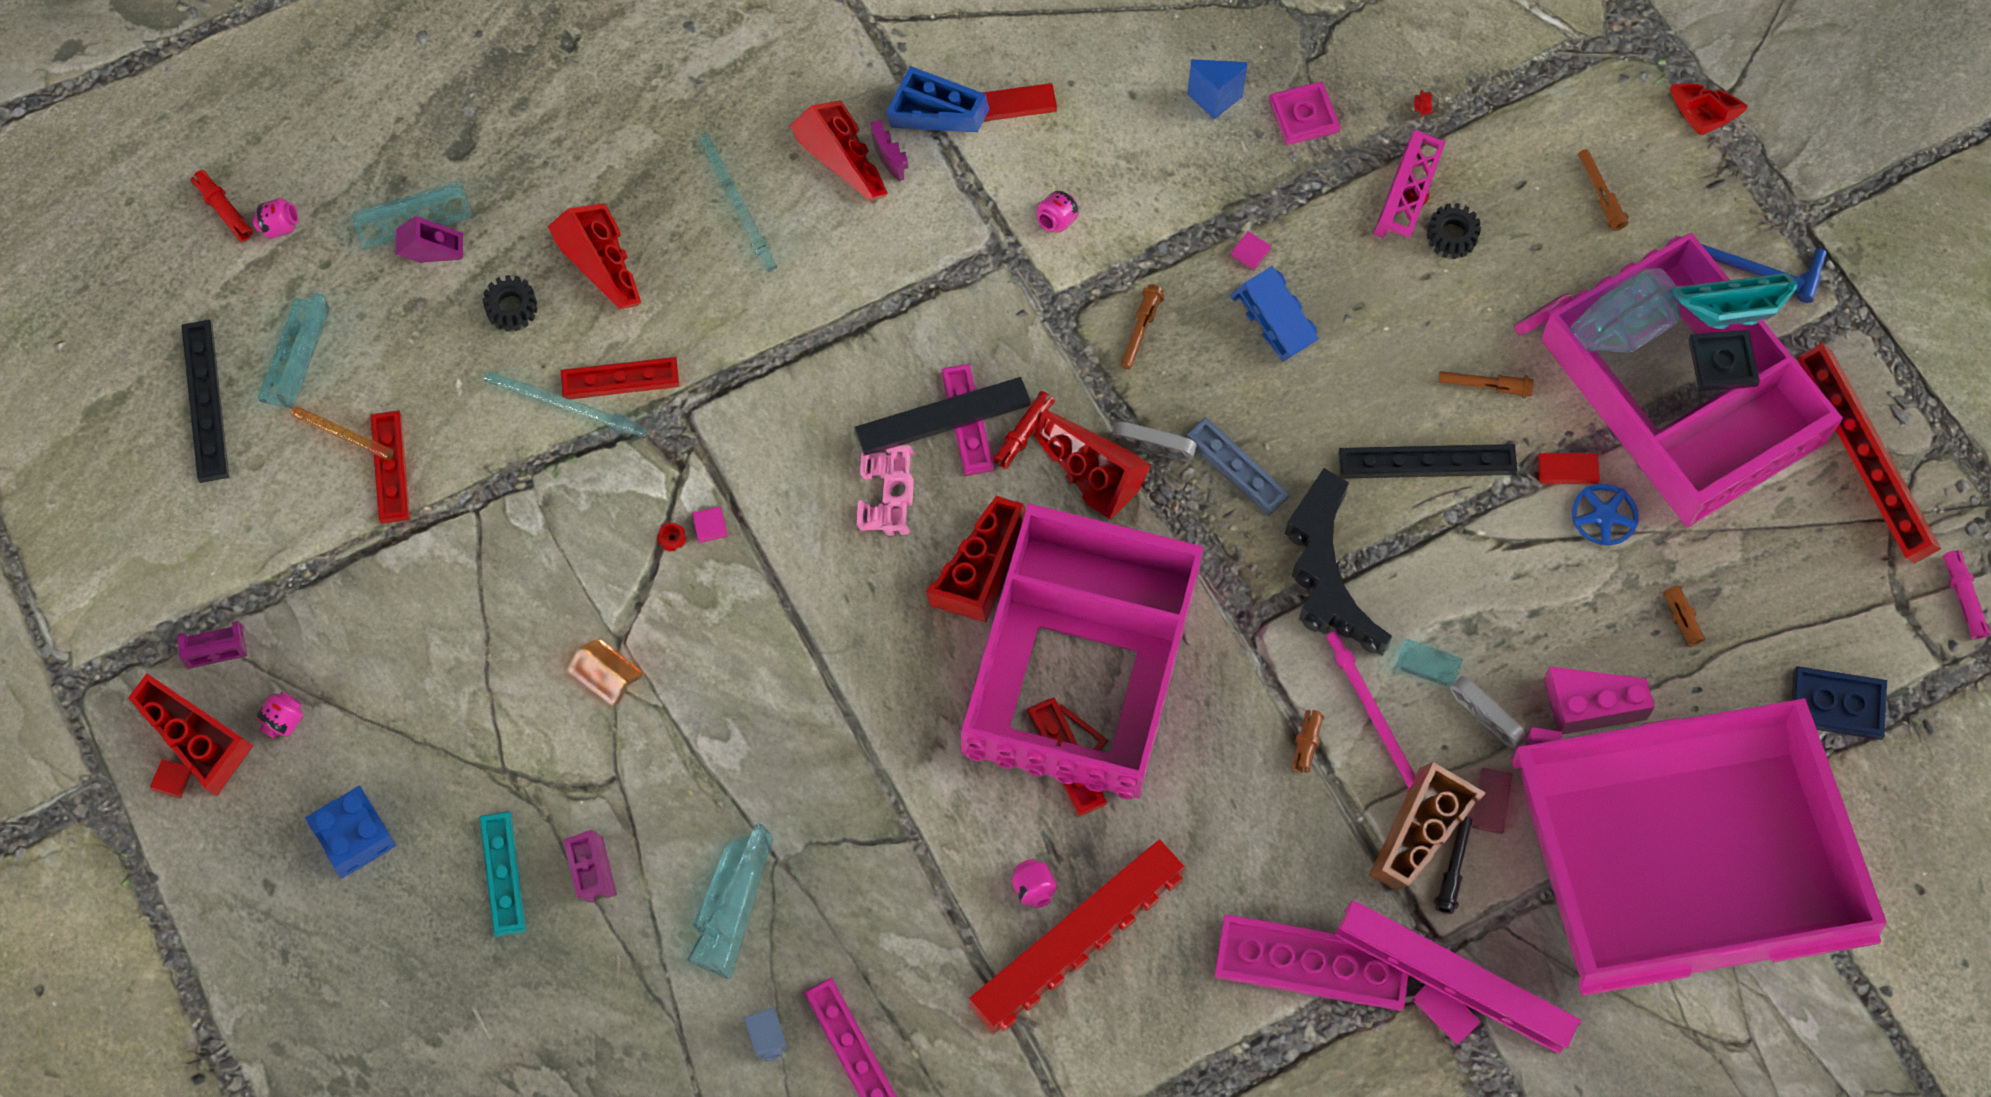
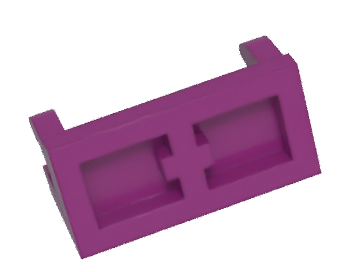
(212, 646)
(589, 866)

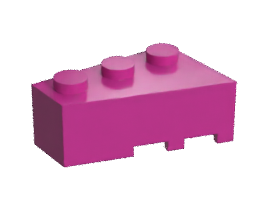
(1595, 699)

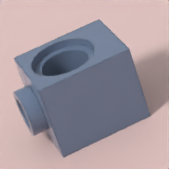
(766, 1035)

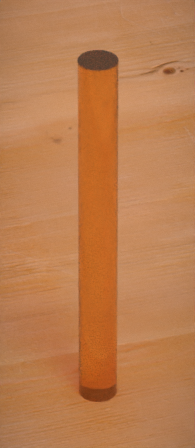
(342, 432)

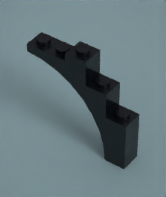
(1317, 568)

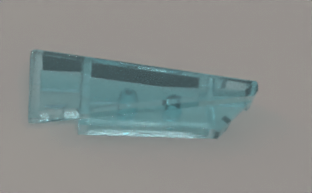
(730, 903)

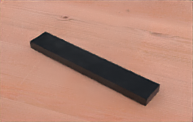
(205, 401)
(942, 416)
(1427, 461)

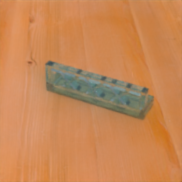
(408, 204)
(299, 356)

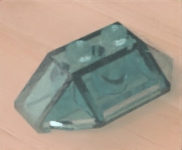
(1630, 314)

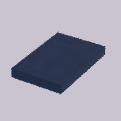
(1843, 701)

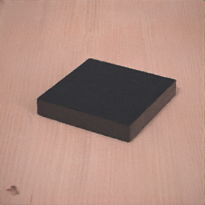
(1723, 360)

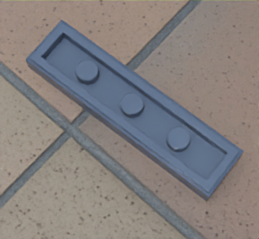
(1237, 467)

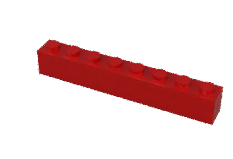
(1871, 456)
(1076, 937)

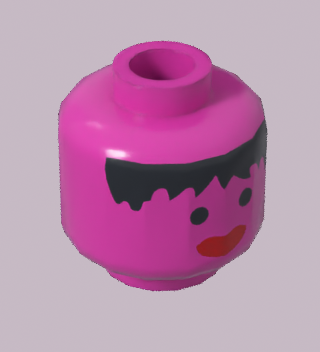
(1057, 211)
(275, 218)
(279, 715)
(1033, 883)

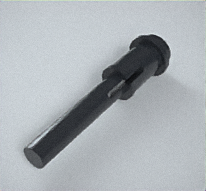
(1447, 898)

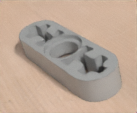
(1153, 441)
(1488, 712)

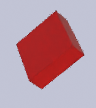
(171, 779)

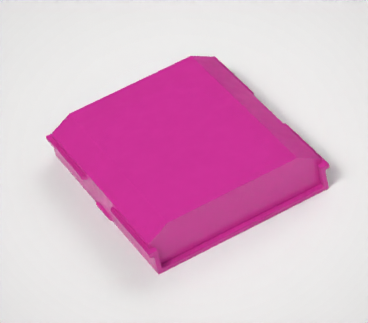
(1698, 846)

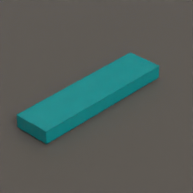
(502, 874)

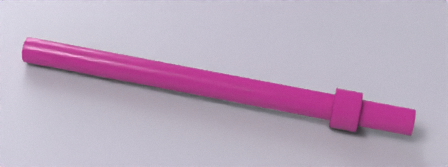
(1346, 661)

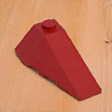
(831, 137)
(591, 242)
(1098, 467)

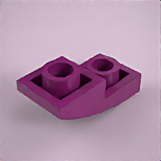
(888, 152)

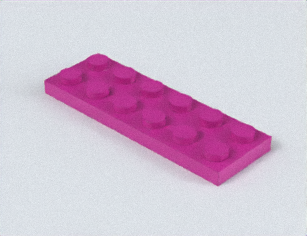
(1306, 963)

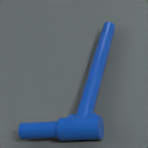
(1806, 282)

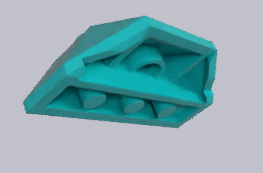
(1737, 300)

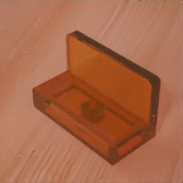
(604, 670)

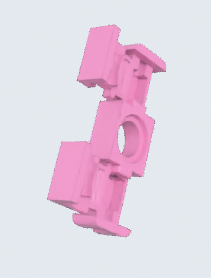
(895, 471)

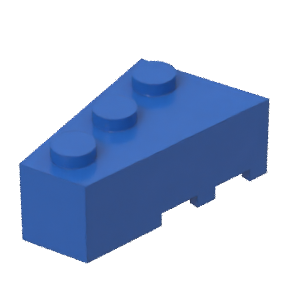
(936, 104)
(1277, 313)

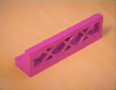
(1399, 185)

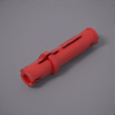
(215, 197)
(1017, 439)

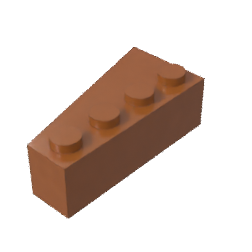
(1424, 823)

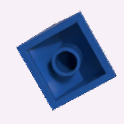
(1216, 84)

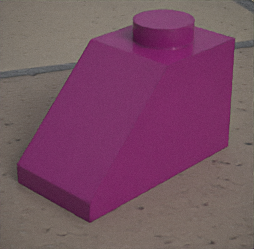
(428, 241)

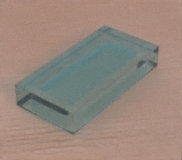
(1428, 663)

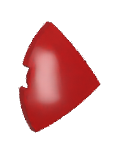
(1706, 108)

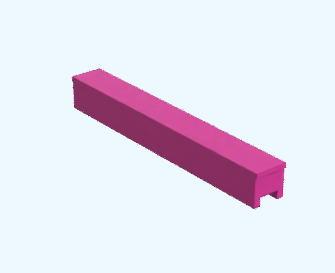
(1457, 977)

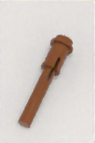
(1616, 217)
(1152, 297)
(1502, 384)

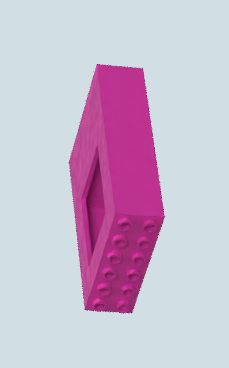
(1723, 443)
(1096, 586)

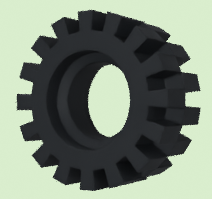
(1457, 217)
(505, 289)

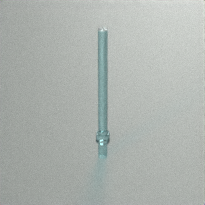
(758, 243)
(616, 422)

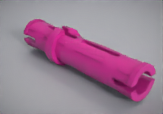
(1967, 597)

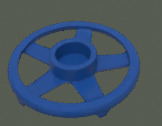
(1605, 514)

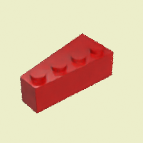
(978, 568)
(197, 738)

